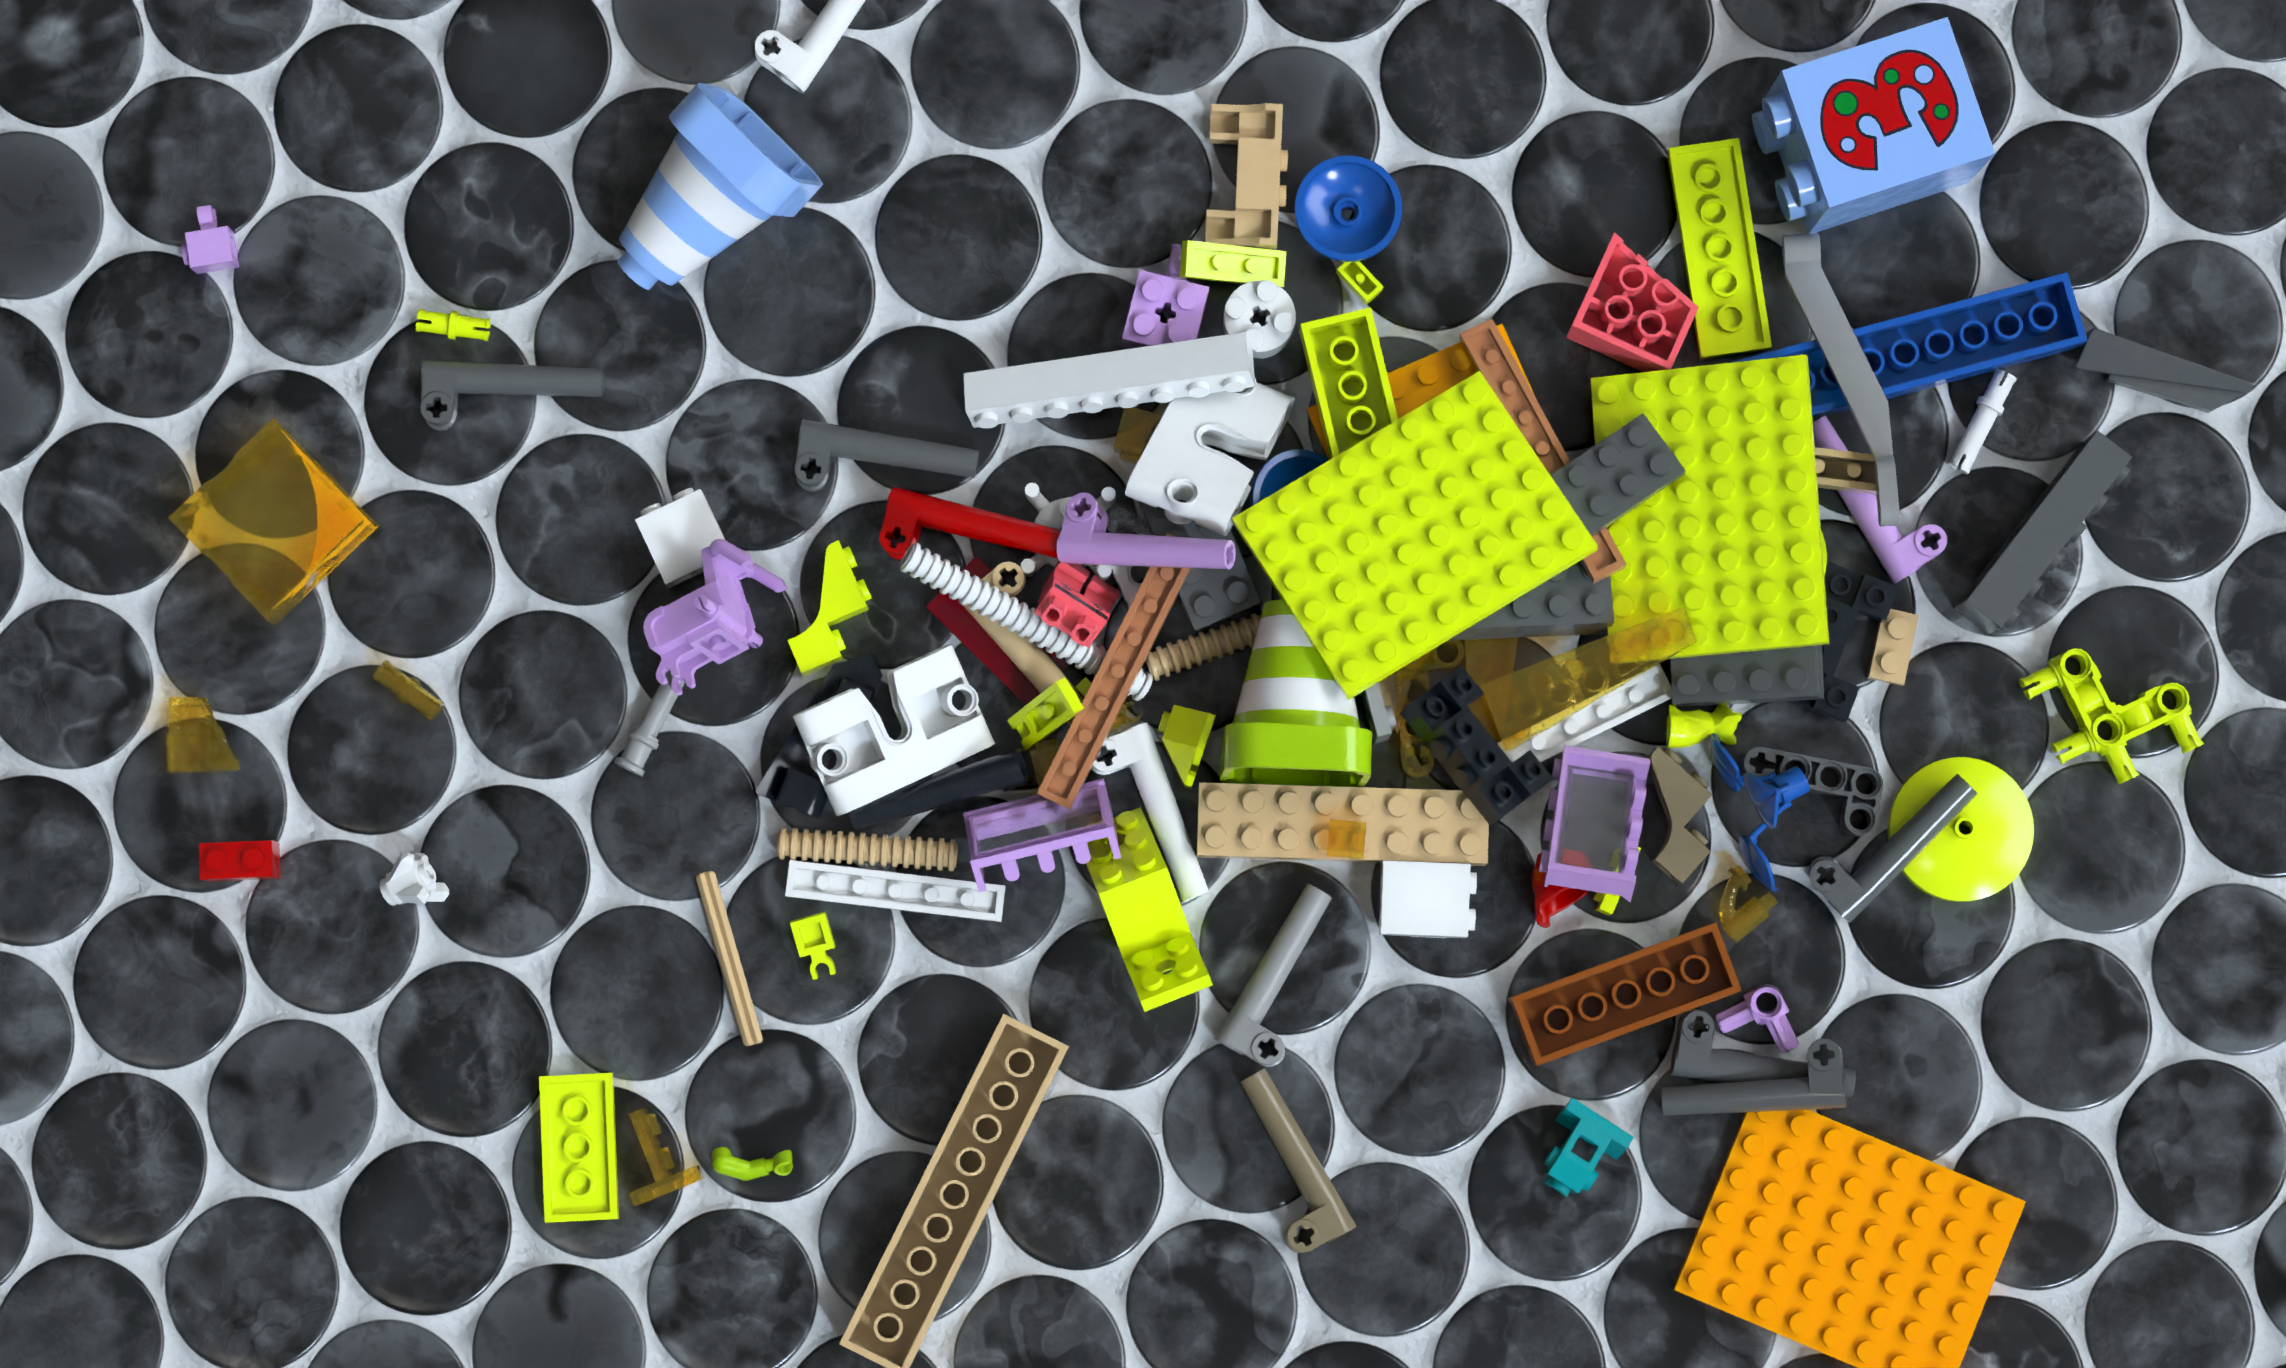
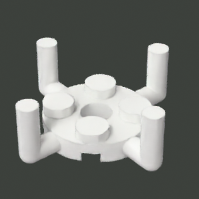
(1053, 515)

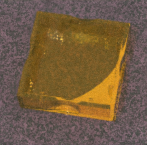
(274, 522)

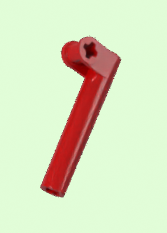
(912, 510)

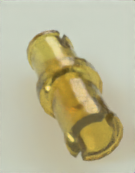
(408, 690)

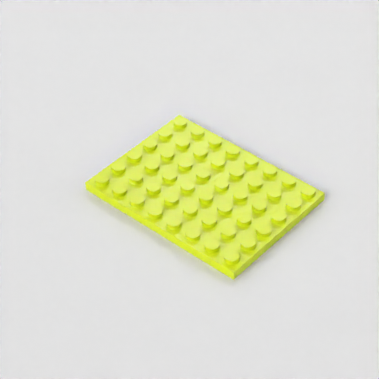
(1742, 524)
(1414, 534)

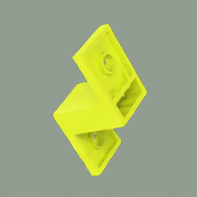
(1146, 914)

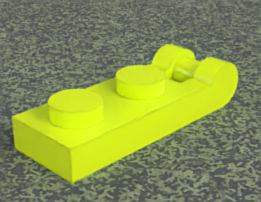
(1046, 713)

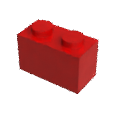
(239, 861)

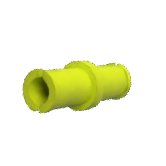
(453, 325)

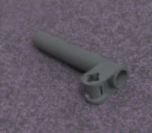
(446, 379)
(822, 441)
(1854, 892)
(1697, 1059)
(1821, 1090)

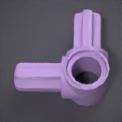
(1775, 1019)

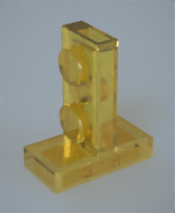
(659, 1160)

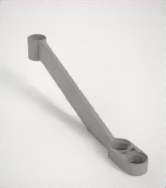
(1846, 361)

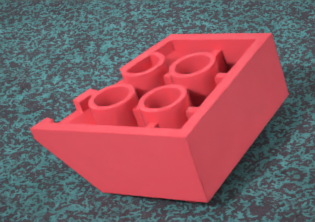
(1632, 312)

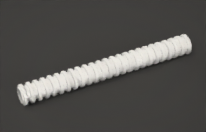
(1008, 612)

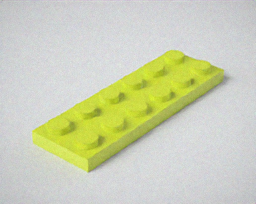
(1719, 248)

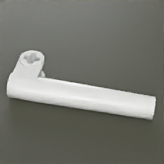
(800, 63)
(1138, 751)

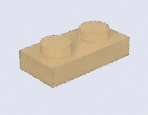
(1893, 648)

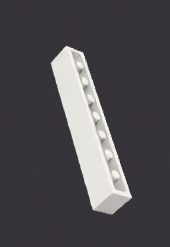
(1109, 380)

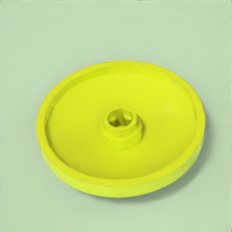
(1999, 838)

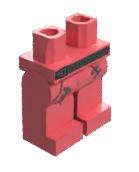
(1075, 613)

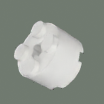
(1265, 299)

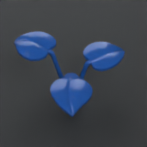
(1766, 798)

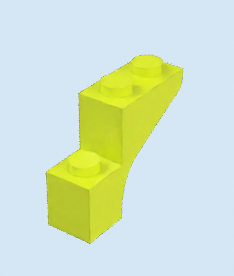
(840, 600)

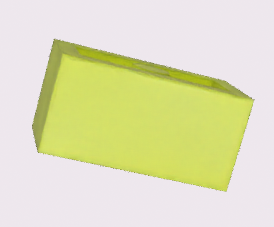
(1359, 280)

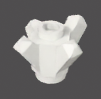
(412, 881)

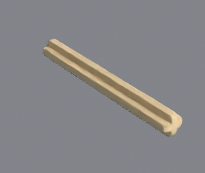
(729, 958)

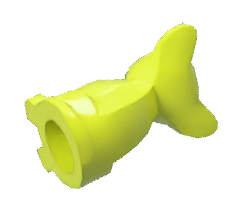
(1693, 726)

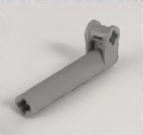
(1242, 1025)

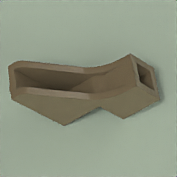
(1681, 799)

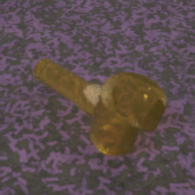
(1122, 717)

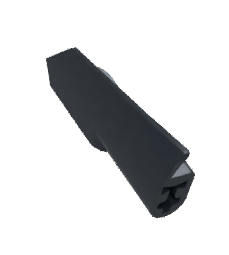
(790, 776)

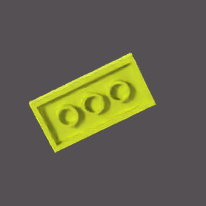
(578, 1147)

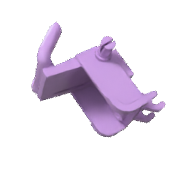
(710, 621)

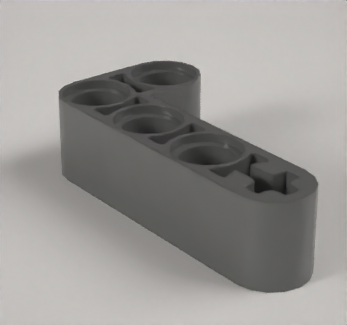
(1844, 788)

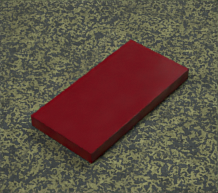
(978, 642)

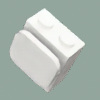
(1426, 899)

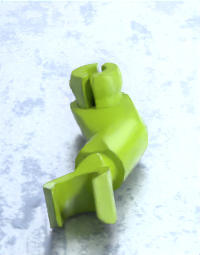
(745, 1170)

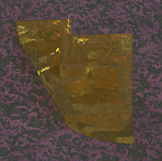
(195, 739)

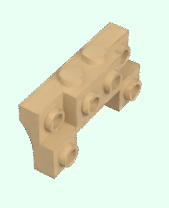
(1259, 163)

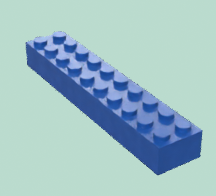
(1953, 341)

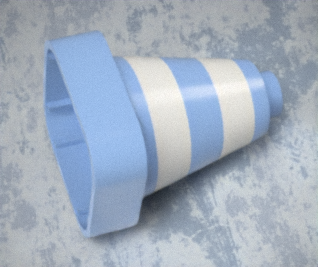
(711, 188)

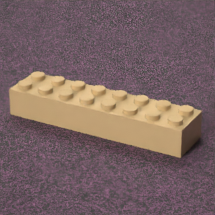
(1294, 823)

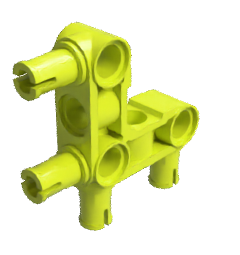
(2091, 706)

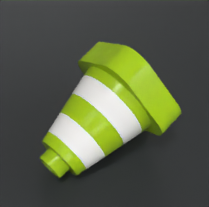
(1292, 716)

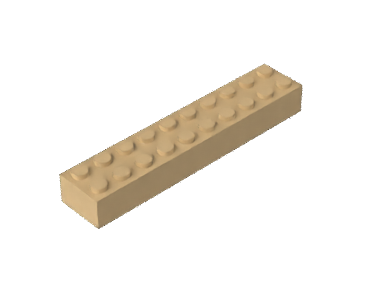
(954, 1194)

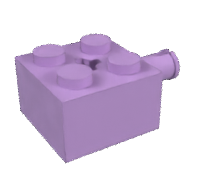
(1160, 293)

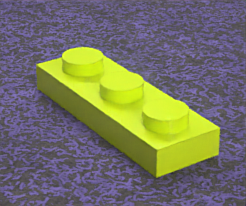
(1231, 263)

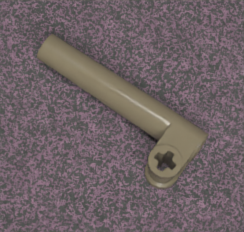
(1328, 1213)

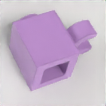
(211, 247)

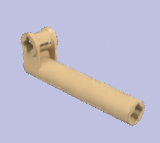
(1025, 655)

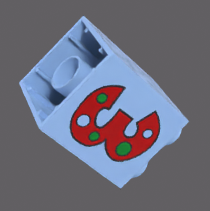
(1873, 127)

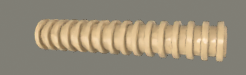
(1203, 647)
(867, 849)

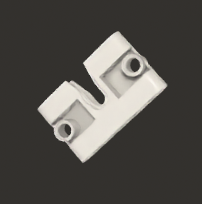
(1182, 466)
(930, 737)

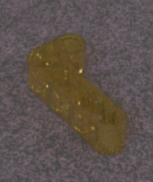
(1419, 674)

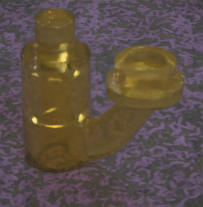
(1747, 917)

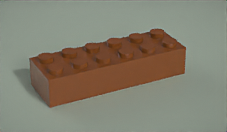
(1624, 994)

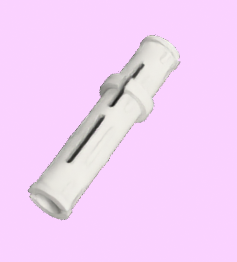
(1988, 408)

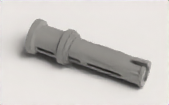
(644, 737)

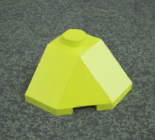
(1185, 739)

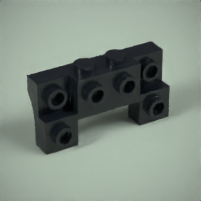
(1846, 597)
(1469, 751)

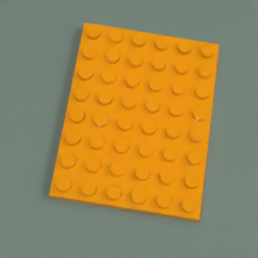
(1848, 1243)

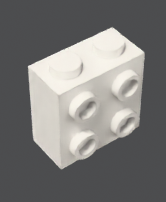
(679, 534)

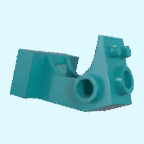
(1568, 1171)

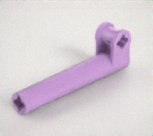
(1086, 542)
(1897, 554)

